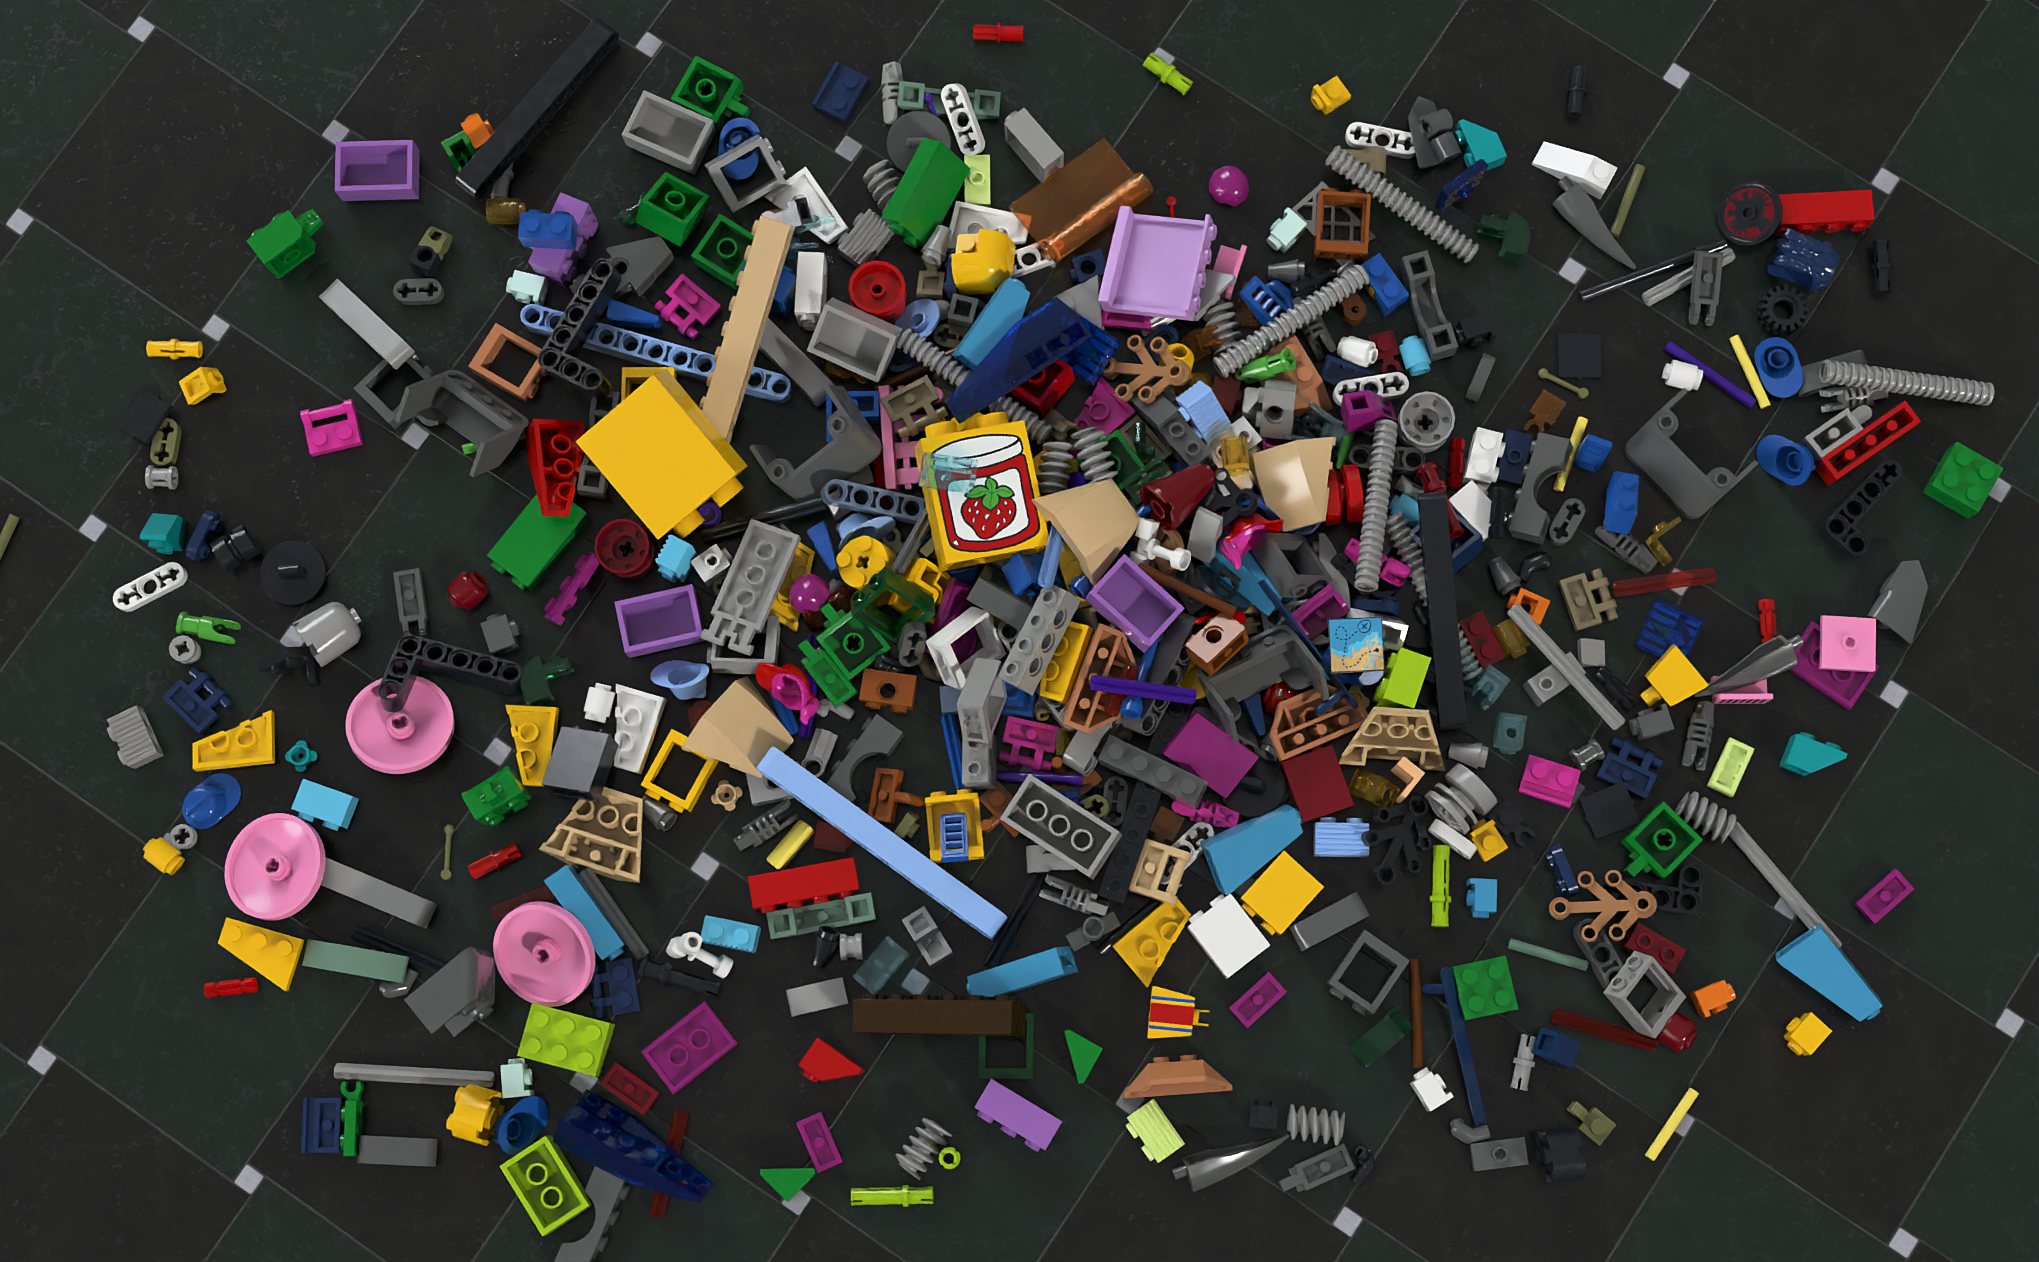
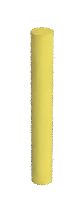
(1749, 371)
(1575, 440)
(1671, 1124)

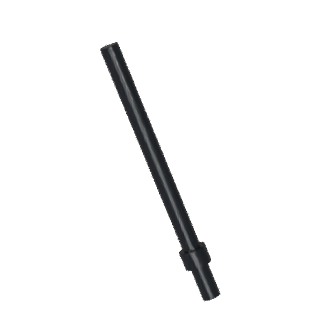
(1650, 270)

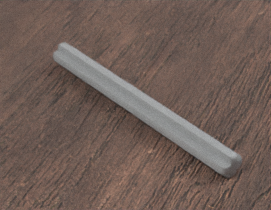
(1566, 666)
(1778, 880)
(413, 1075)

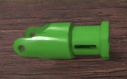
(1267, 367)
(205, 627)

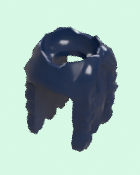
(1804, 261)

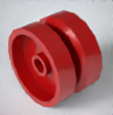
(878, 290)
(1345, 495)

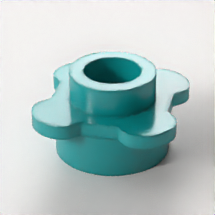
(293, 756)

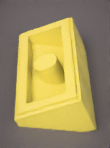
(790, 845)

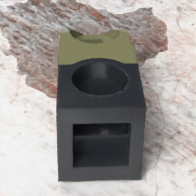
(430, 252)

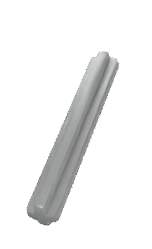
(1679, 281)

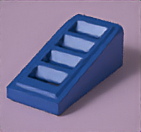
(1270, 300)
(629, 316)
(1592, 453)
(822, 542)
(1253, 711)
(954, 836)

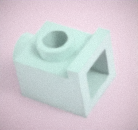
(1286, 231)
(527, 287)
(516, 1079)

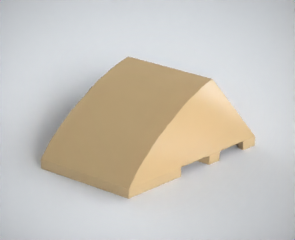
(1295, 480)
(1092, 522)
(739, 729)
(1395, 734)
(602, 836)

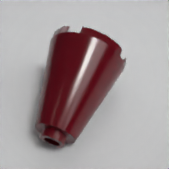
(1177, 494)

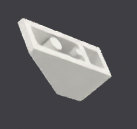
(1578, 167)

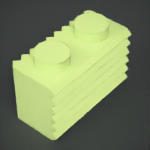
(1155, 1131)

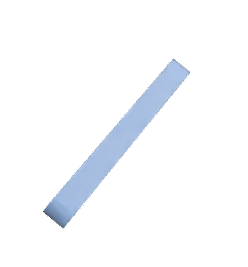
(647, 345)
(881, 843)

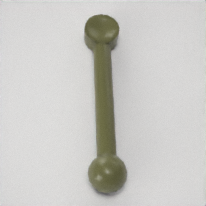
(1582, 392)
(446, 873)

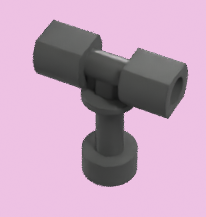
(1092, 930)

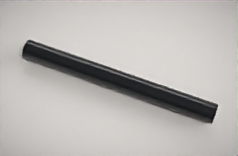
(1107, 944)

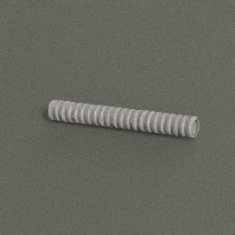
(1402, 204)
(1291, 320)
(957, 374)
(1906, 382)
(1376, 505)
(1412, 558)

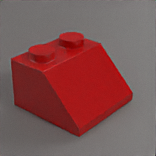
(1045, 388)
(827, 1063)

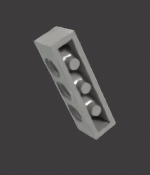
(1039, 639)

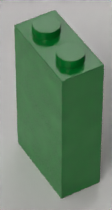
(925, 192)
(535, 543)

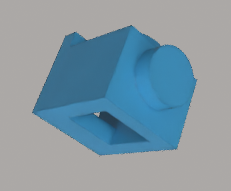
(1482, 897)

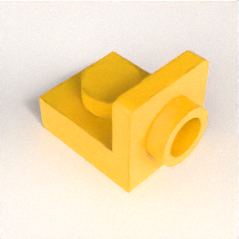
(1329, 95)
(202, 384)
(1487, 839)

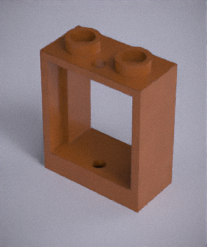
(1338, 249)

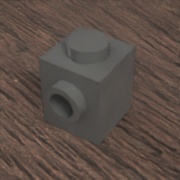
(500, 634)

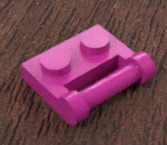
(334, 435)

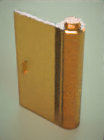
(1080, 200)

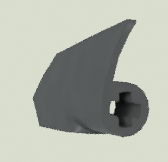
(1432, 134)
(1901, 600)

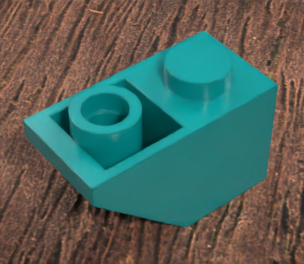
(1479, 144)
(164, 533)
(1806, 755)

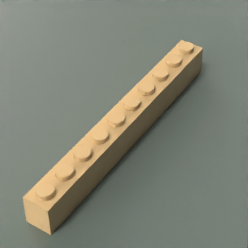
(746, 323)

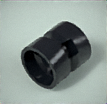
(234, 548)

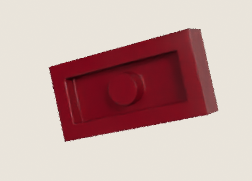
(1482, 639)
(630, 1088)

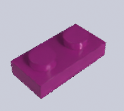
(1884, 896)
(1257, 1000)
(819, 1142)

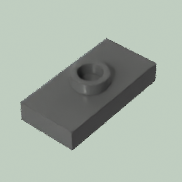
(1498, 1154)

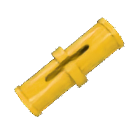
(174, 349)

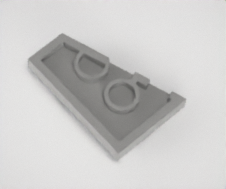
(1084, 300)

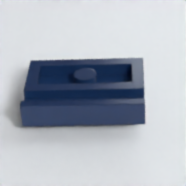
(840, 92)
(322, 1125)

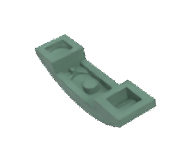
(911, 98)
(809, 918)
(355, 961)

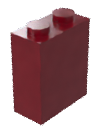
(1316, 783)

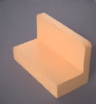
(1409, 774)

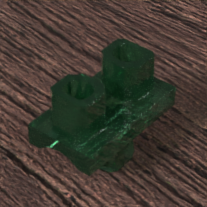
(1151, 472)

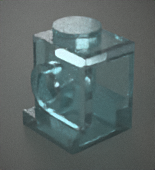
(1501, 740)

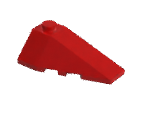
(554, 463)

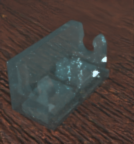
(948, 473)
(1492, 684)
(881, 965)

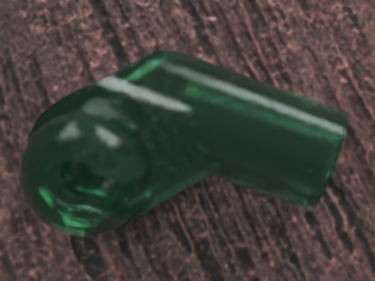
(629, 215)
(1139, 442)

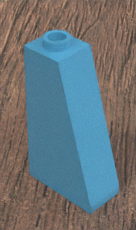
(996, 318)
(1250, 573)
(1249, 846)
(578, 901)
(1827, 969)
(1023, 973)

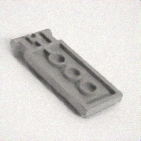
(751, 586)

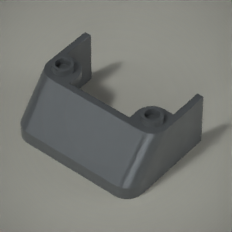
(470, 411)
(848, 453)
(1672, 470)
(1261, 663)
(457, 992)

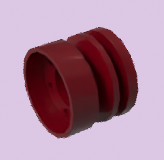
(623, 535)

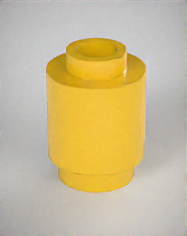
(163, 855)

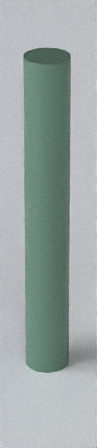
(1548, 954)

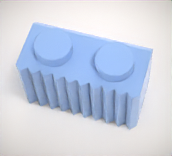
(1203, 412)
(1339, 839)

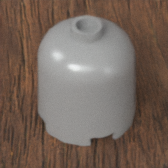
(329, 631)

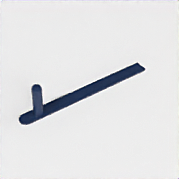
(1341, 691)
(1449, 989)

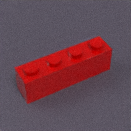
(1826, 211)
(1866, 443)
(804, 884)

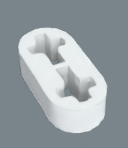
(1452, 838)

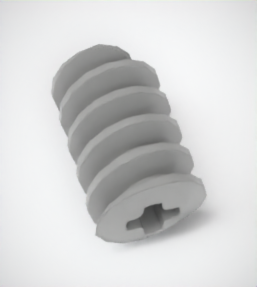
(880, 183)
(1218, 316)
(1093, 454)
(1053, 467)
(1706, 816)
(1315, 1124)
(922, 1147)

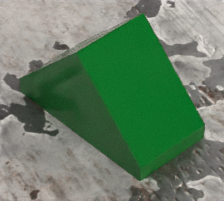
(459, 149)
(1082, 1054)
(788, 1180)

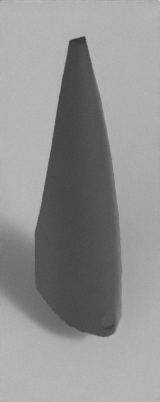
(1585, 218)
(1762, 663)
(1219, 1163)

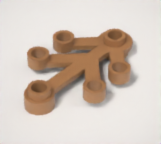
(1148, 371)
(1607, 906)

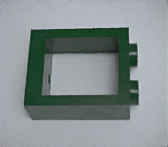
(921, 610)
(1009, 1073)

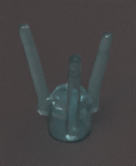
(795, 244)
(1332, 429)

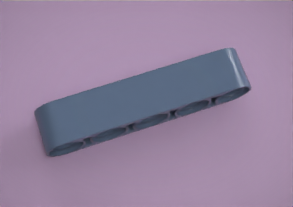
(872, 498)

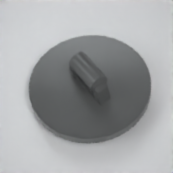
(908, 133)

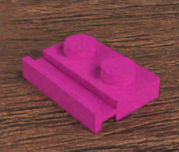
(1549, 781)

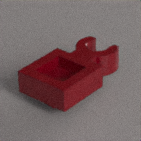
(1387, 350)

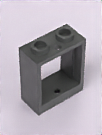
(364, 387)
(1272, 555)
(997, 597)
(1382, 950)

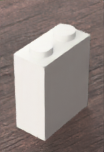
(1227, 935)

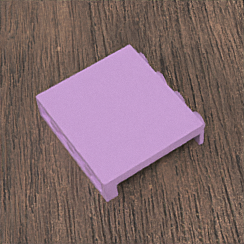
(1156, 265)

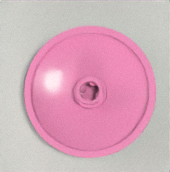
(401, 739)
(275, 866)
(544, 953)

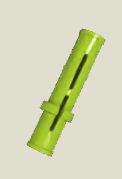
(1440, 893)
(899, 1195)

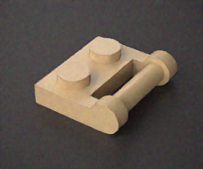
(1151, 870)

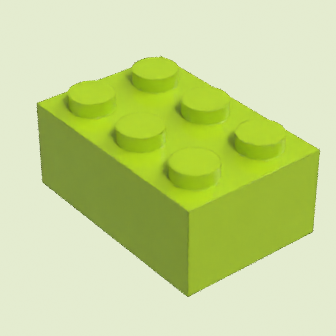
(1401, 680)
(566, 1040)
(546, 1185)

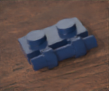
(191, 706)
(1618, 769)
(622, 987)

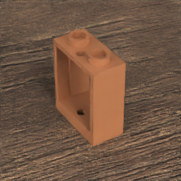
(488, 352)

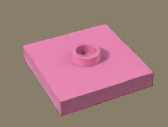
(1847, 643)

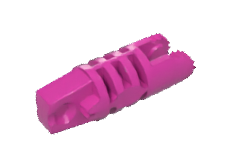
(1390, 569)
(1209, 813)

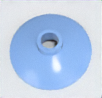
(920, 316)

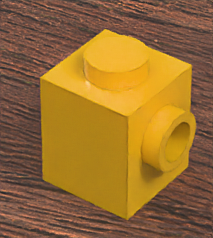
(1806, 1034)

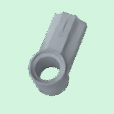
(820, 751)
(1042, 861)

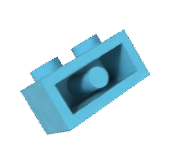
(325, 804)

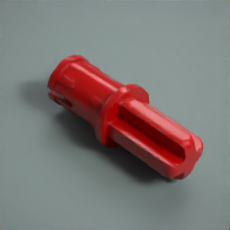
(998, 32)
(494, 860)

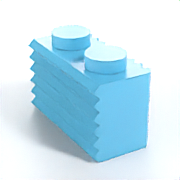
(675, 559)
(730, 934)

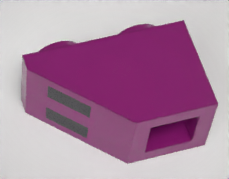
(1363, 409)

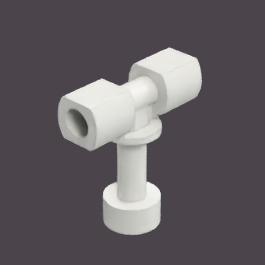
(1150, 547)
(690, 945)

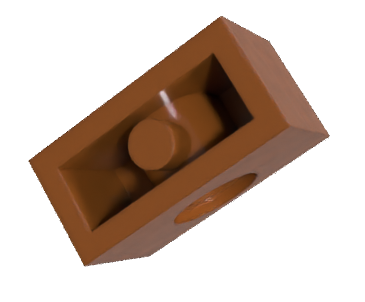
(1214, 655)
(875, 680)

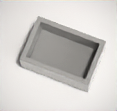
(669, 132)
(854, 339)

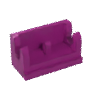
(1315, 612)

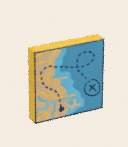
(1356, 645)

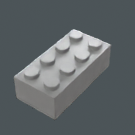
(1061, 826)

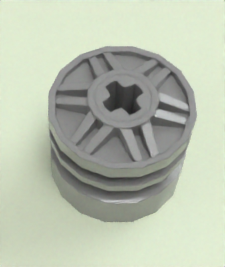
(1435, 411)
(1456, 803)

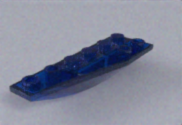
(1018, 356)
(627, 1149)

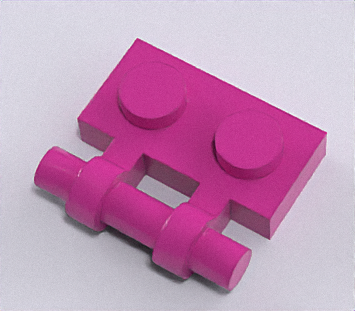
(693, 301)
(1032, 736)

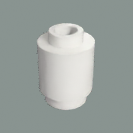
(1357, 351)
(1682, 375)
(598, 703)

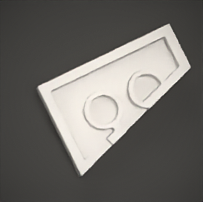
(820, 207)
(970, 218)
(637, 723)

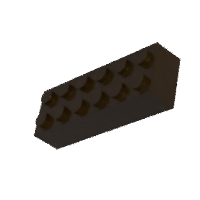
(939, 1017)

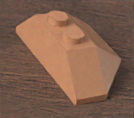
(1309, 383)
(1105, 657)
(1300, 728)
(1176, 1078)

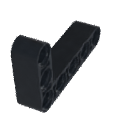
(580, 331)
(444, 667)

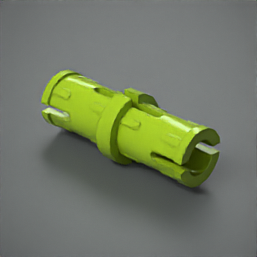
(1168, 73)
(942, 1160)

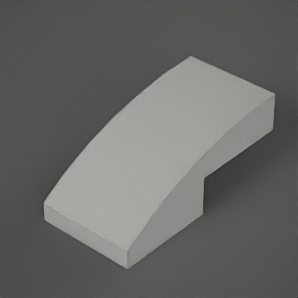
(1204, 534)
(928, 937)
(817, 997)

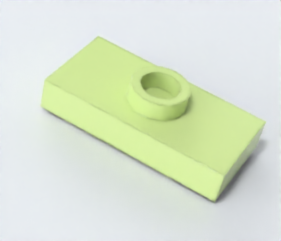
(978, 180)
(1730, 767)

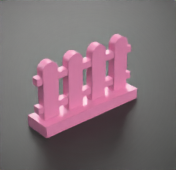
(895, 451)

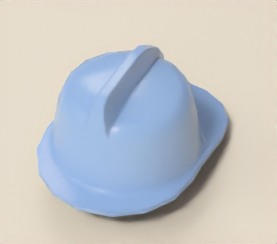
(864, 524)
(682, 677)

